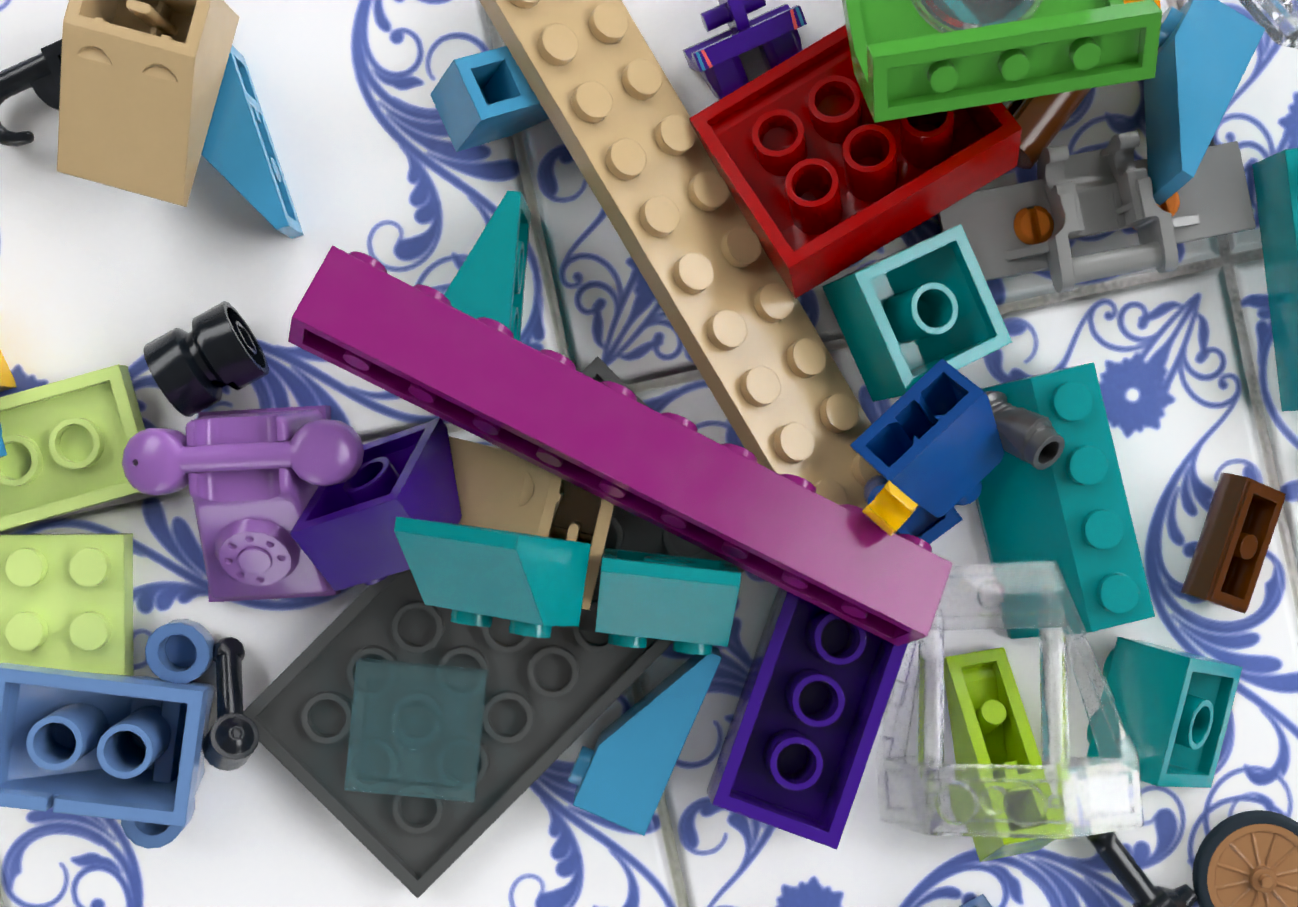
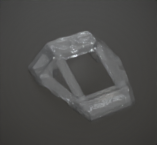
(1008, 801)

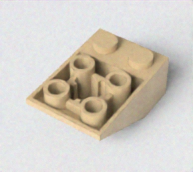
(140, 91)
(519, 497)

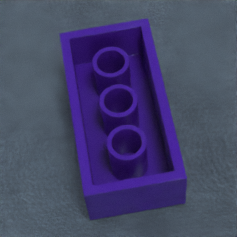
(805, 721)

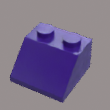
(352, 523)

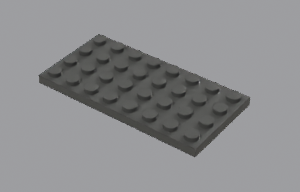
(535, 702)

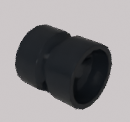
(200, 363)

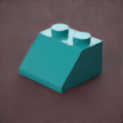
(916, 311)
(496, 574)
(666, 600)
(1172, 709)

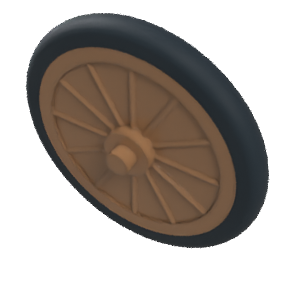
(1248, 862)

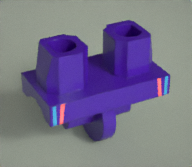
(718, 56)

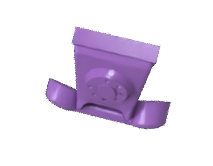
(248, 489)

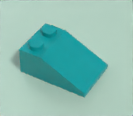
(495, 270)

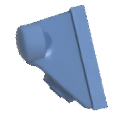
(111, 739)

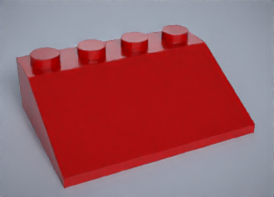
(830, 181)

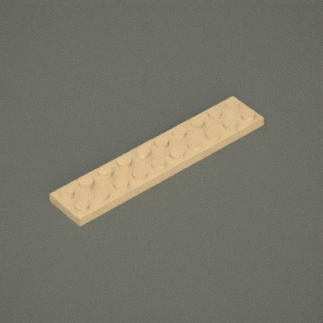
(689, 238)

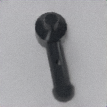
(233, 734)
(1134, 878)

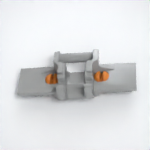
(1098, 192)

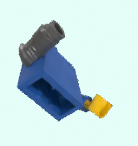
(943, 443)

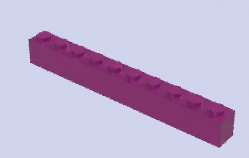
(617, 447)

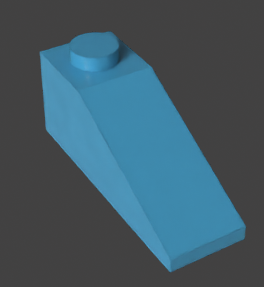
(1196, 75)
(485, 99)
(243, 149)
(640, 749)

